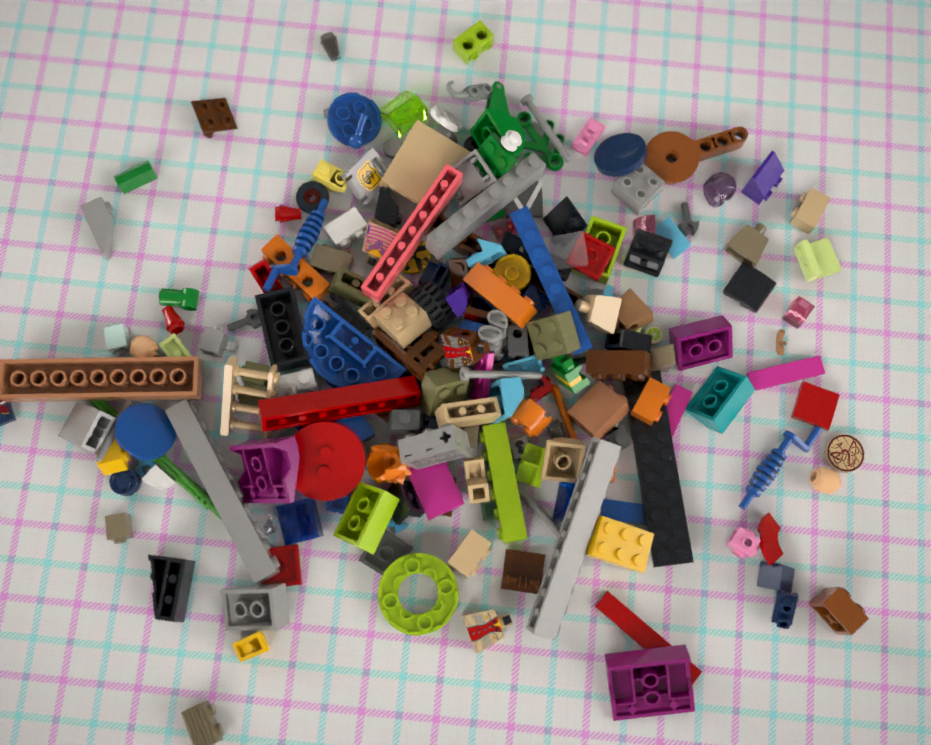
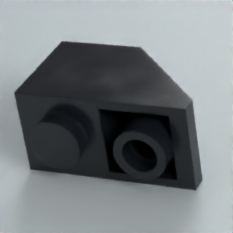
(628, 340)

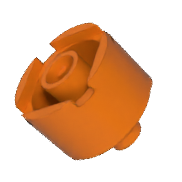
(531, 417)

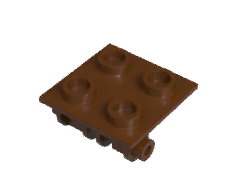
(214, 116)
(522, 571)

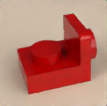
(540, 392)

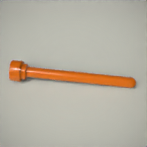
(563, 411)

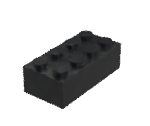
(282, 328)

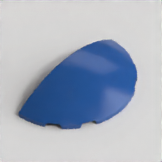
(342, 351)

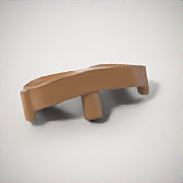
(779, 343)

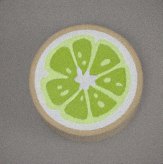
(656, 333)

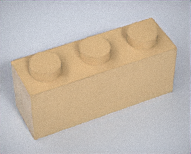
(369, 309)
(468, 412)

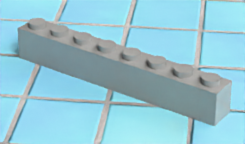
(484, 206)

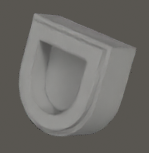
(391, 147)

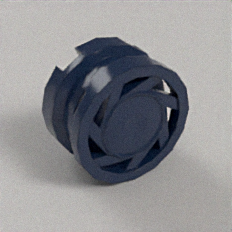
(125, 482)

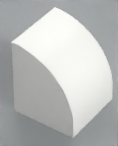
(158, 478)

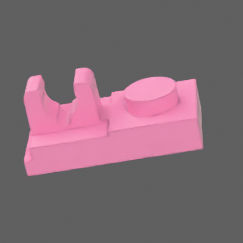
(588, 136)

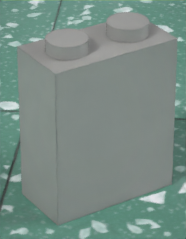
(87, 427)

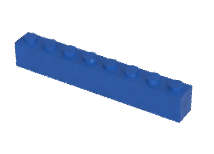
(547, 272)

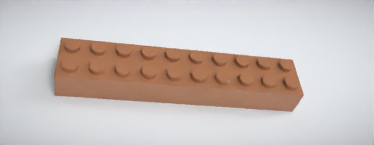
(101, 379)

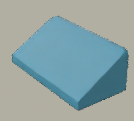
(669, 230)

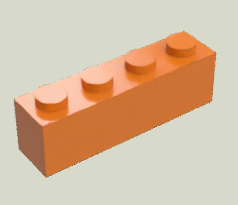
(500, 295)

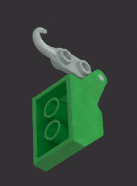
(496, 114)

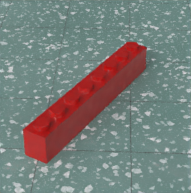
(338, 403)

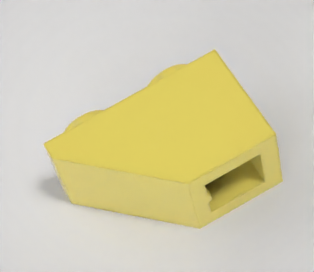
(330, 177)

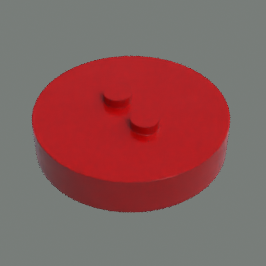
(329, 460)

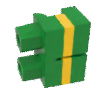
(568, 373)

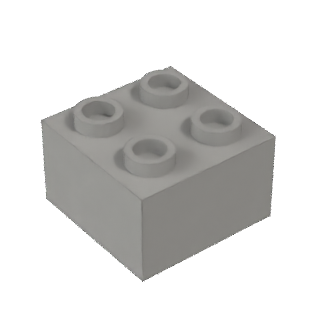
(638, 188)

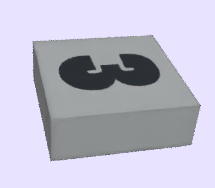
(517, 446)

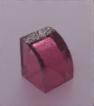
(644, 222)
(798, 312)

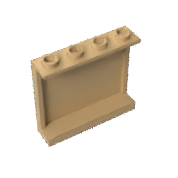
(421, 162)

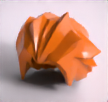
(385, 464)

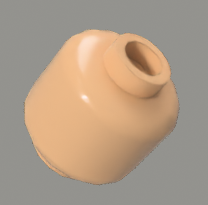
(143, 347)
(825, 480)

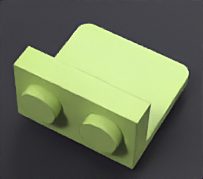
(817, 259)

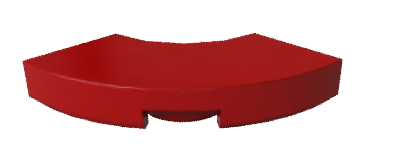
(769, 545)

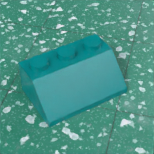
(720, 399)

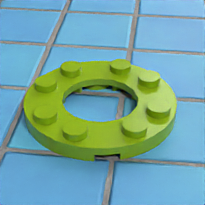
(445, 604)

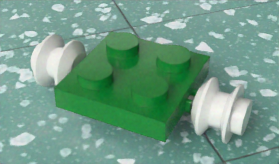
(497, 153)

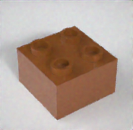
(839, 610)

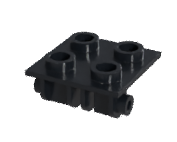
(564, 218)

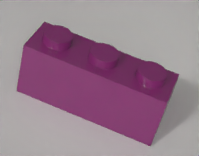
(702, 342)

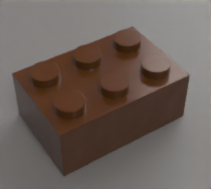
(618, 364)

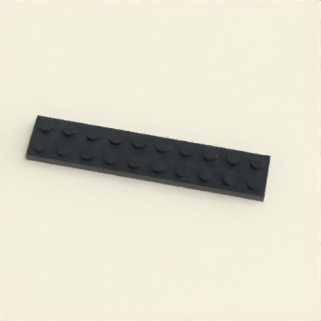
(659, 482)

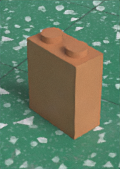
(599, 410)

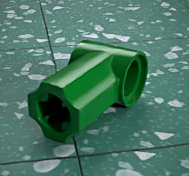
(185, 299)

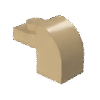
(476, 480)

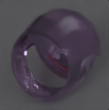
(719, 185)

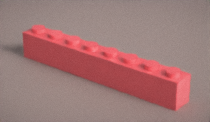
(412, 233)

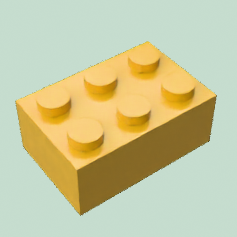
(620, 544)

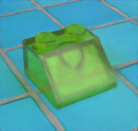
(403, 112)

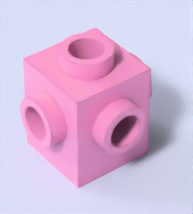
(743, 543)

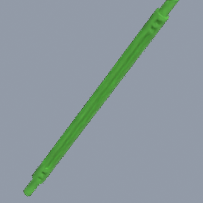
(169, 467)

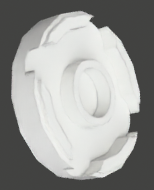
(446, 118)

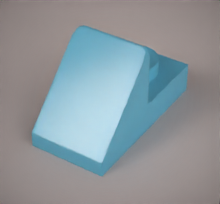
(490, 253)

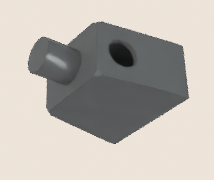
(517, 346)
(406, 422)

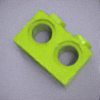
(470, 39)

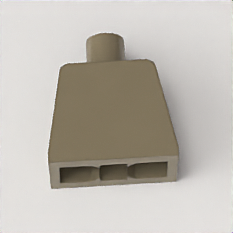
(748, 244)

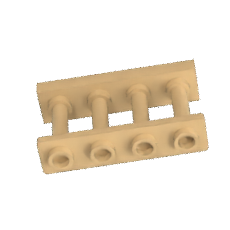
(231, 388)

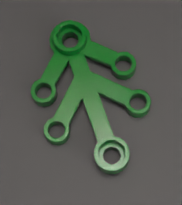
(541, 144)

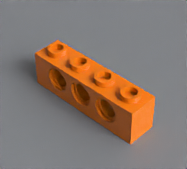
(278, 247)

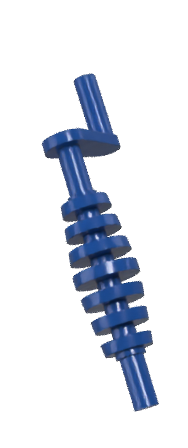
(306, 239)
(770, 465)

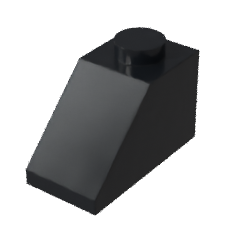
(387, 210)

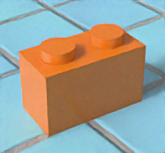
(650, 401)

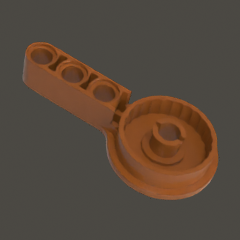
(688, 152)

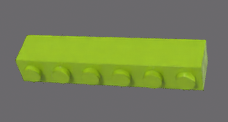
(504, 483)

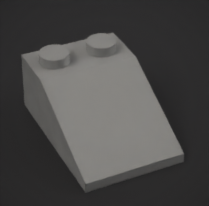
(256, 607)

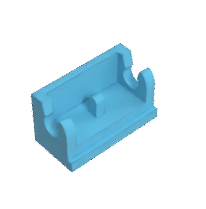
(525, 364)

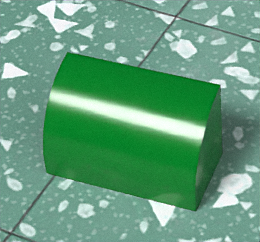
(135, 177)

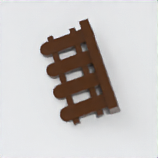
(409, 358)

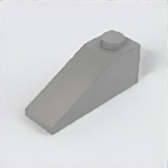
(101, 223)

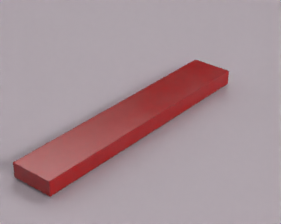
(635, 627)

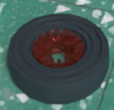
(307, 190)

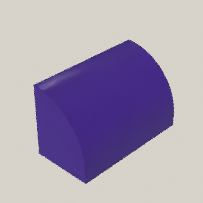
(459, 298)

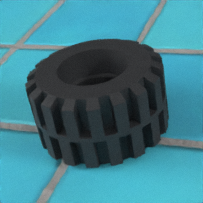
(433, 301)

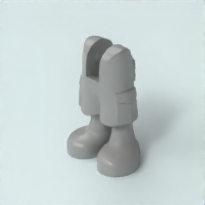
(496, 333)

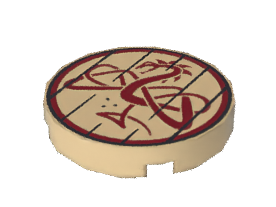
(844, 453)

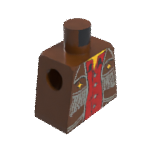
(463, 347)

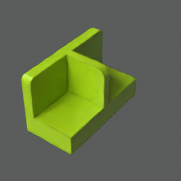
(531, 465)

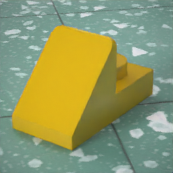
(251, 646)

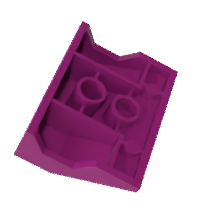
(269, 469)
(649, 682)

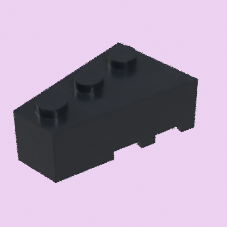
(171, 586)

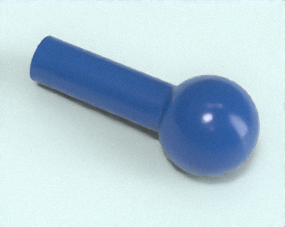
(356, 140)

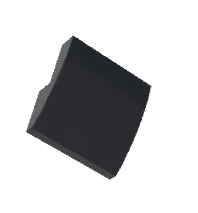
(647, 252)
(749, 287)

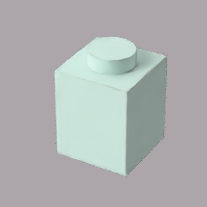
(117, 338)

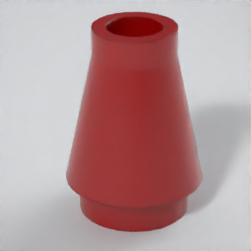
(287, 213)
(173, 322)

